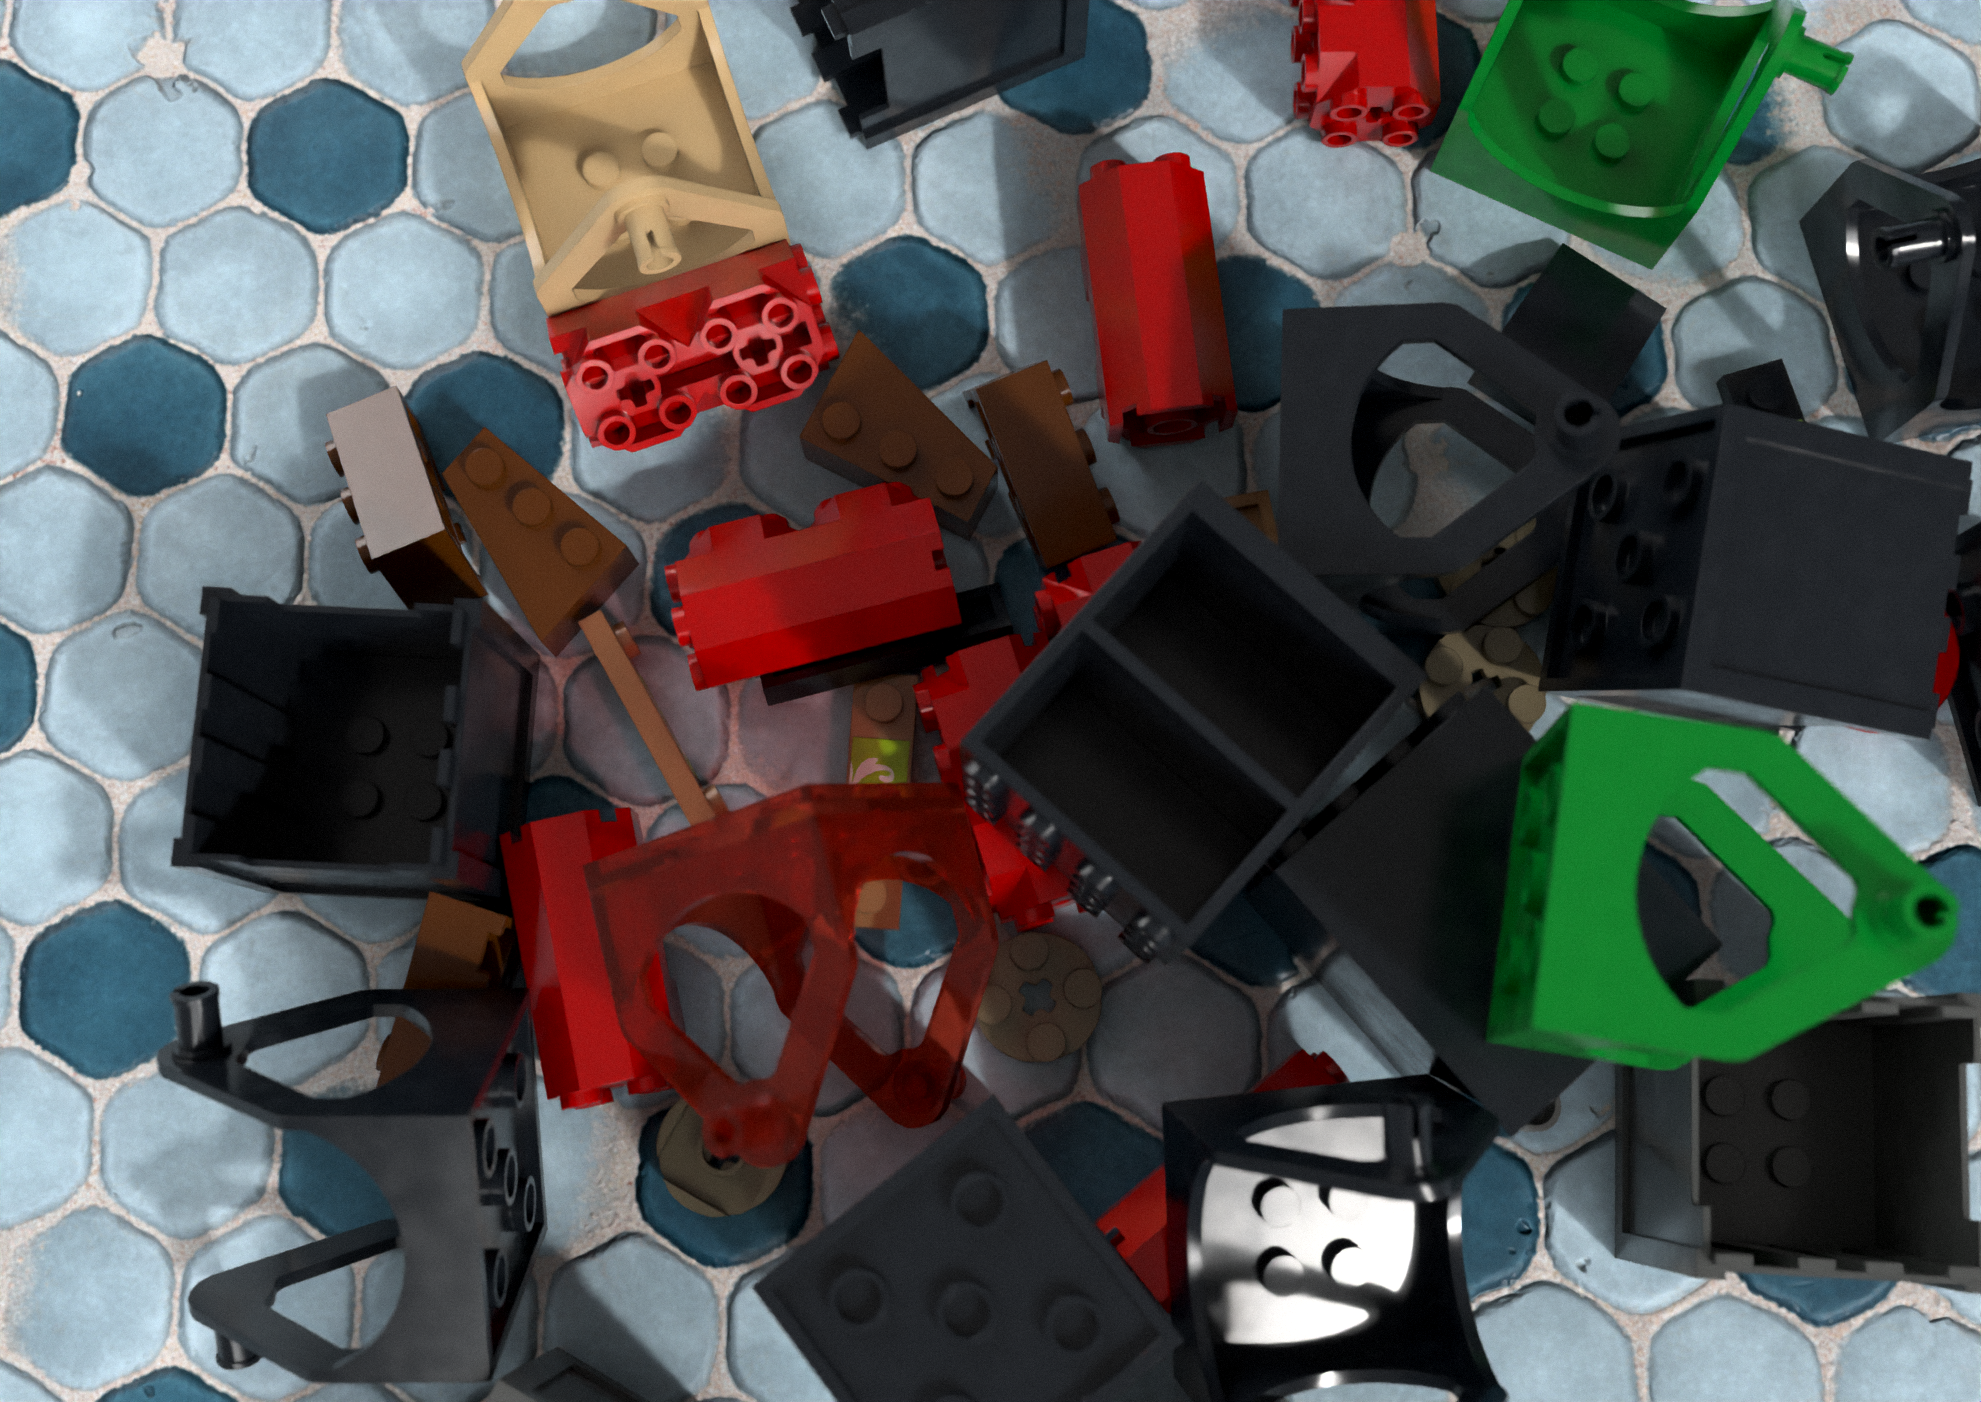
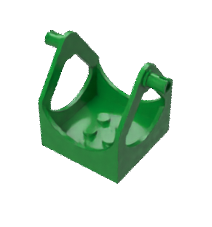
(1619, 110)
(1570, 935)

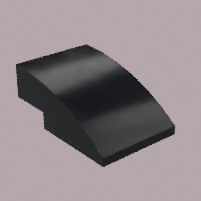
(1579, 324)

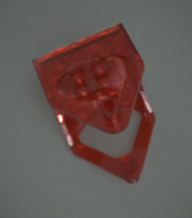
(768, 884)

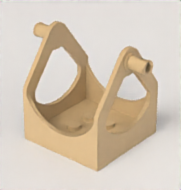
(624, 163)

